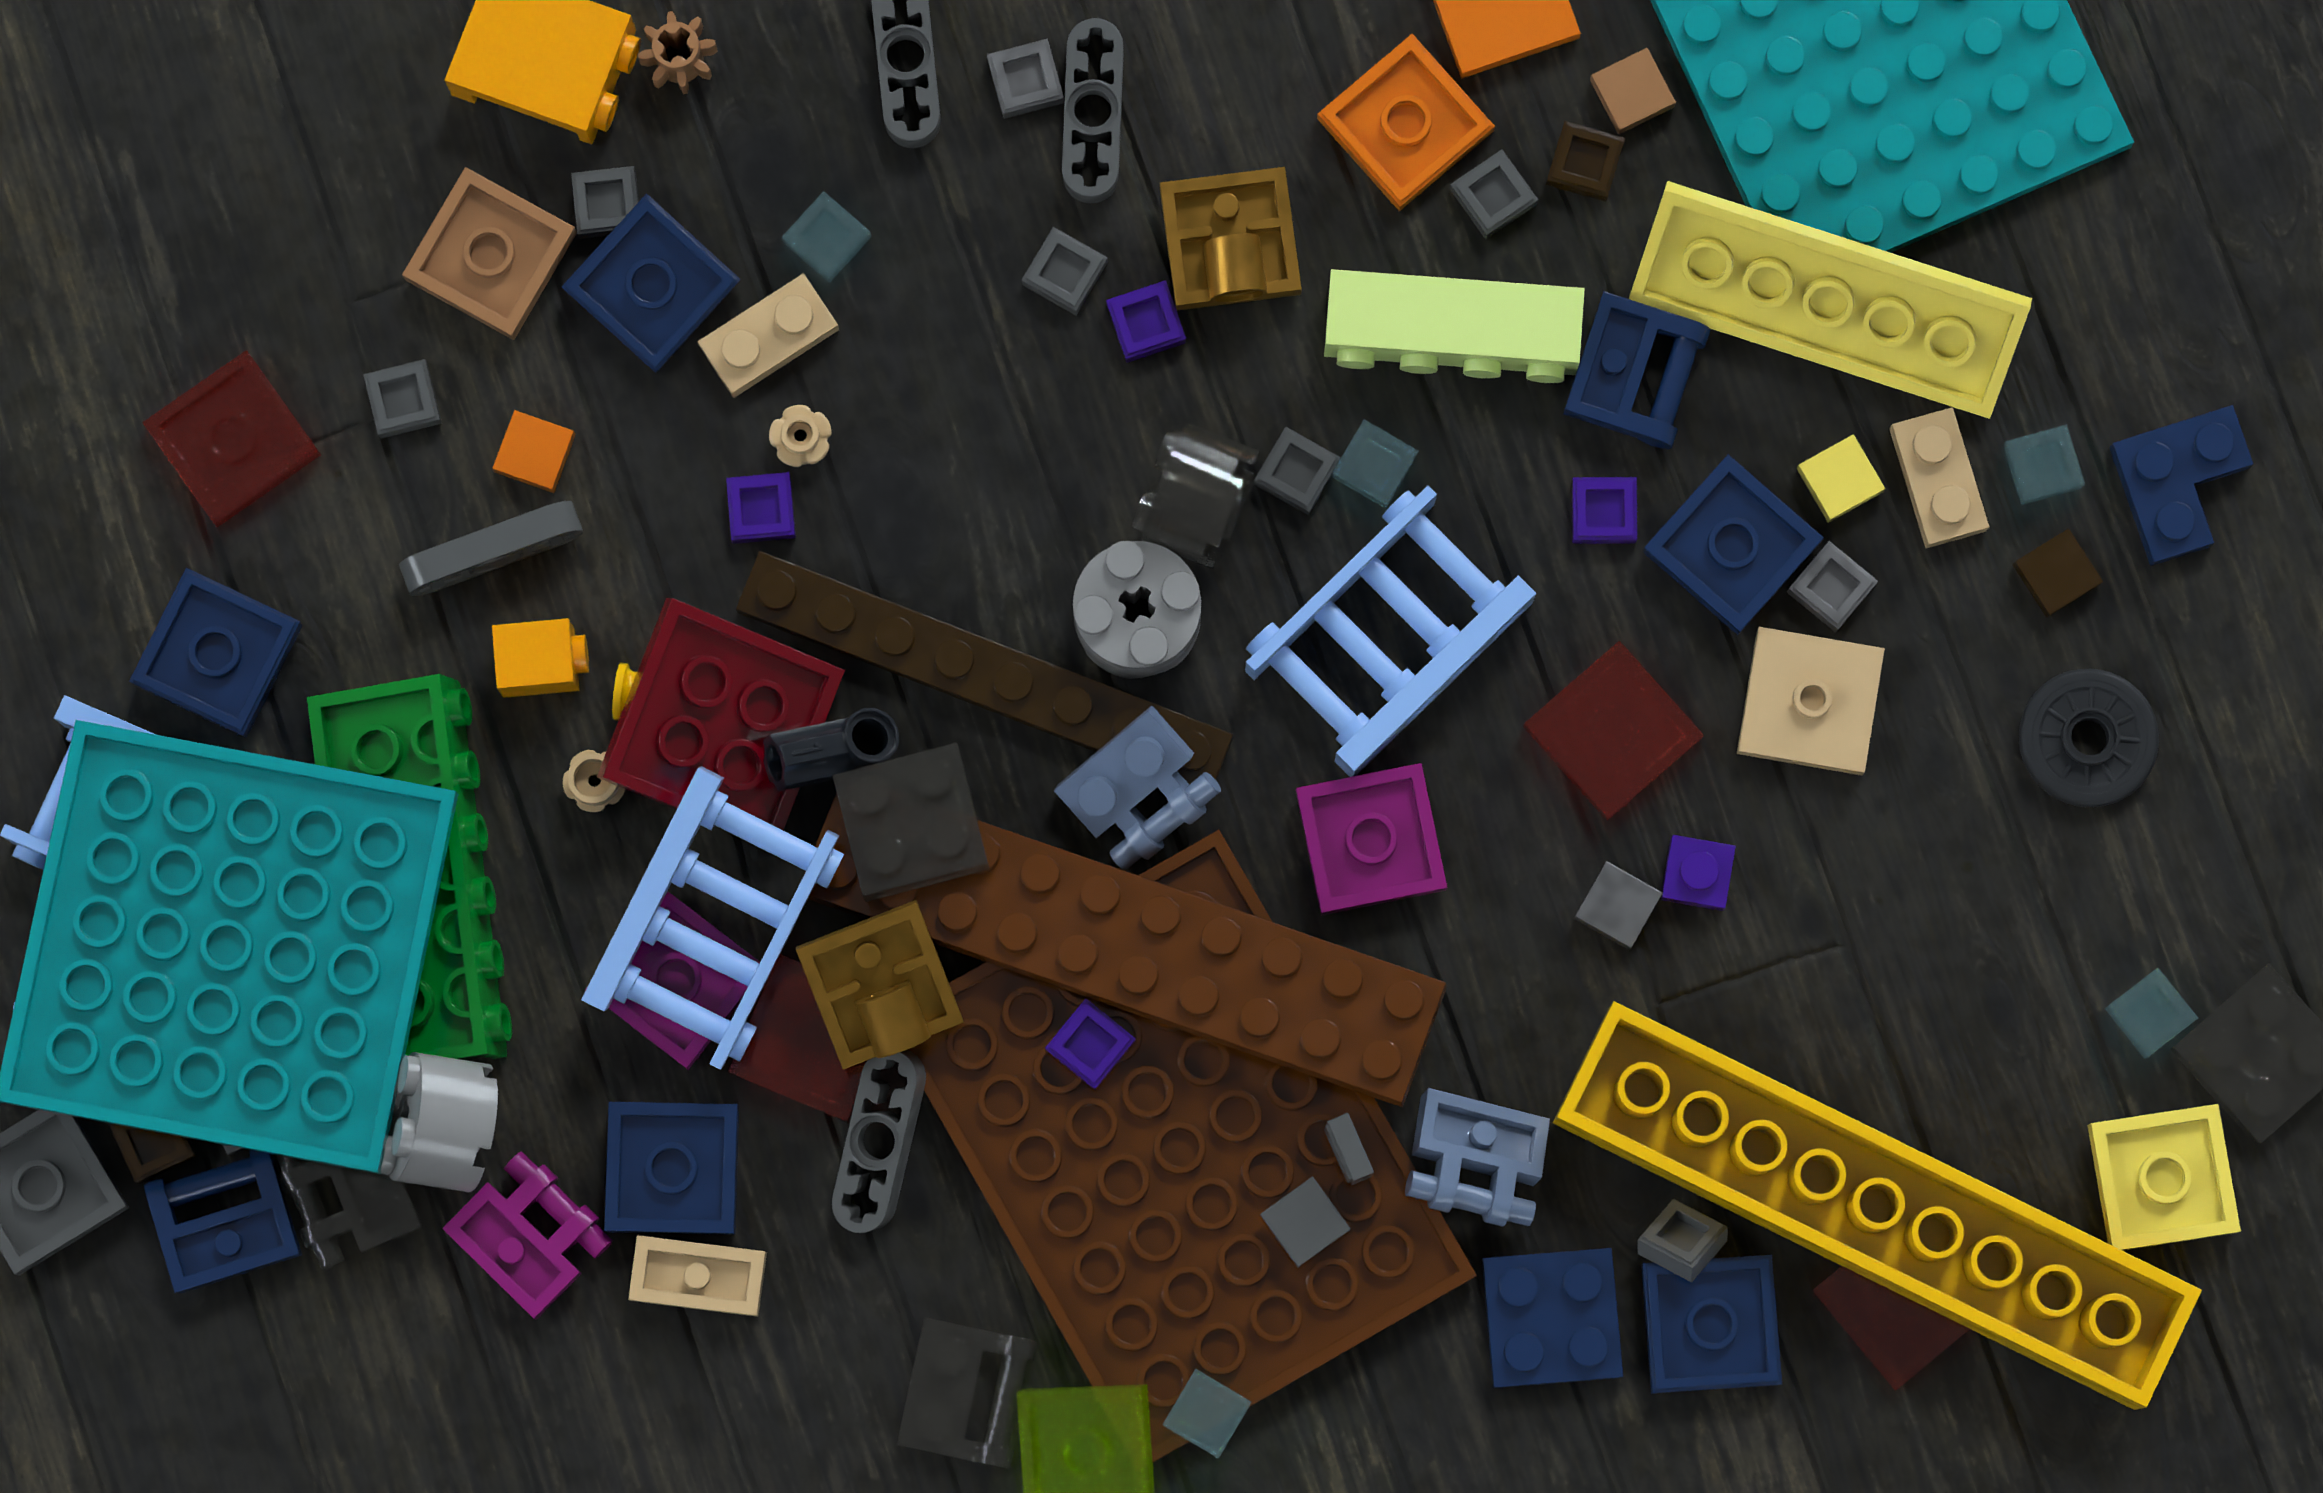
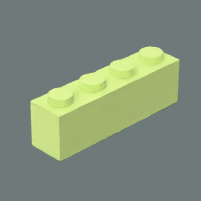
(1454, 324)

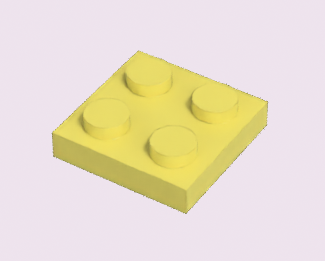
(2164, 1177)

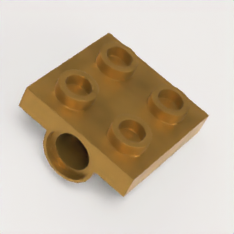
(1230, 238)
(879, 985)

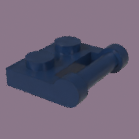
(1616, 362)
(227, 1240)

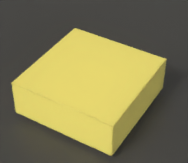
(1840, 478)

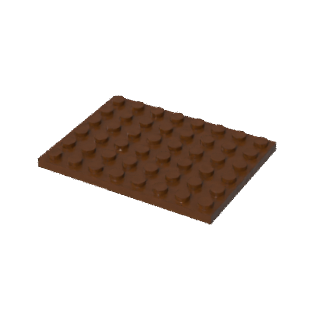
(1152, 1188)

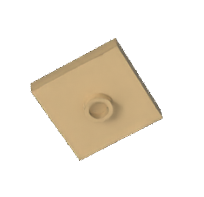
(1810, 701)

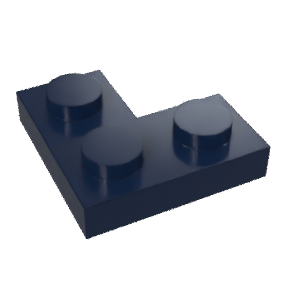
(2162, 473)

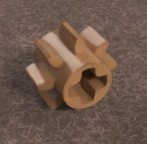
(679, 69)

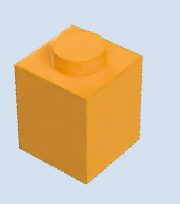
(538, 657)

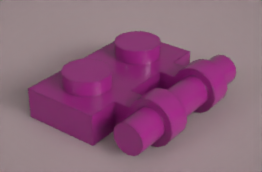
(513, 1249)

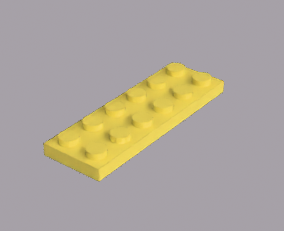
(1830, 300)

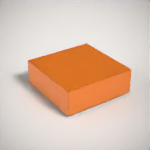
(534, 451)

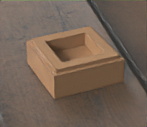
(1632, 91)

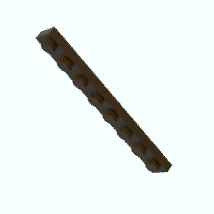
(960, 662)

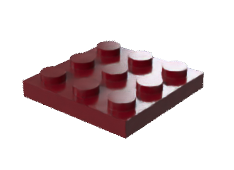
(709, 702)

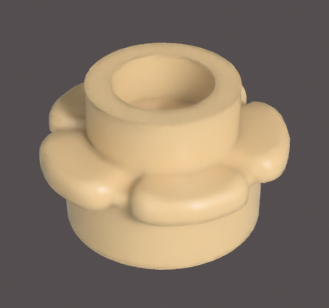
(800, 452)
(577, 783)

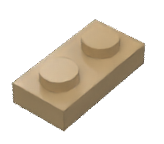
(768, 335)
(1939, 477)
(697, 1276)

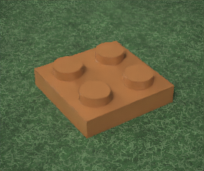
(489, 253)

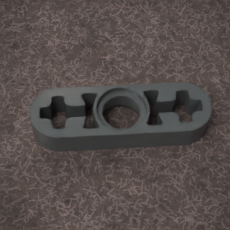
(1078, 65)
(926, 98)
(491, 548)
(882, 1190)

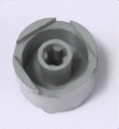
(1125, 574)
(440, 1122)

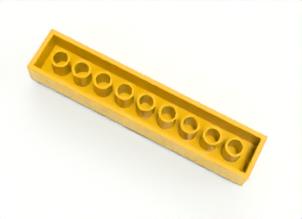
(1877, 1207)

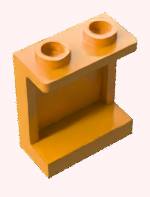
(546, 60)

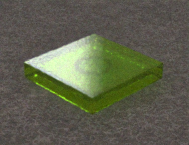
(1085, 1439)

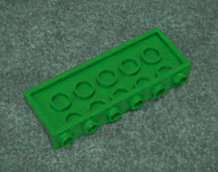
(419, 736)

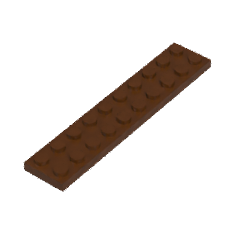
(1171, 959)

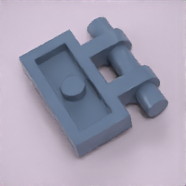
(1126, 772)
(1480, 1139)

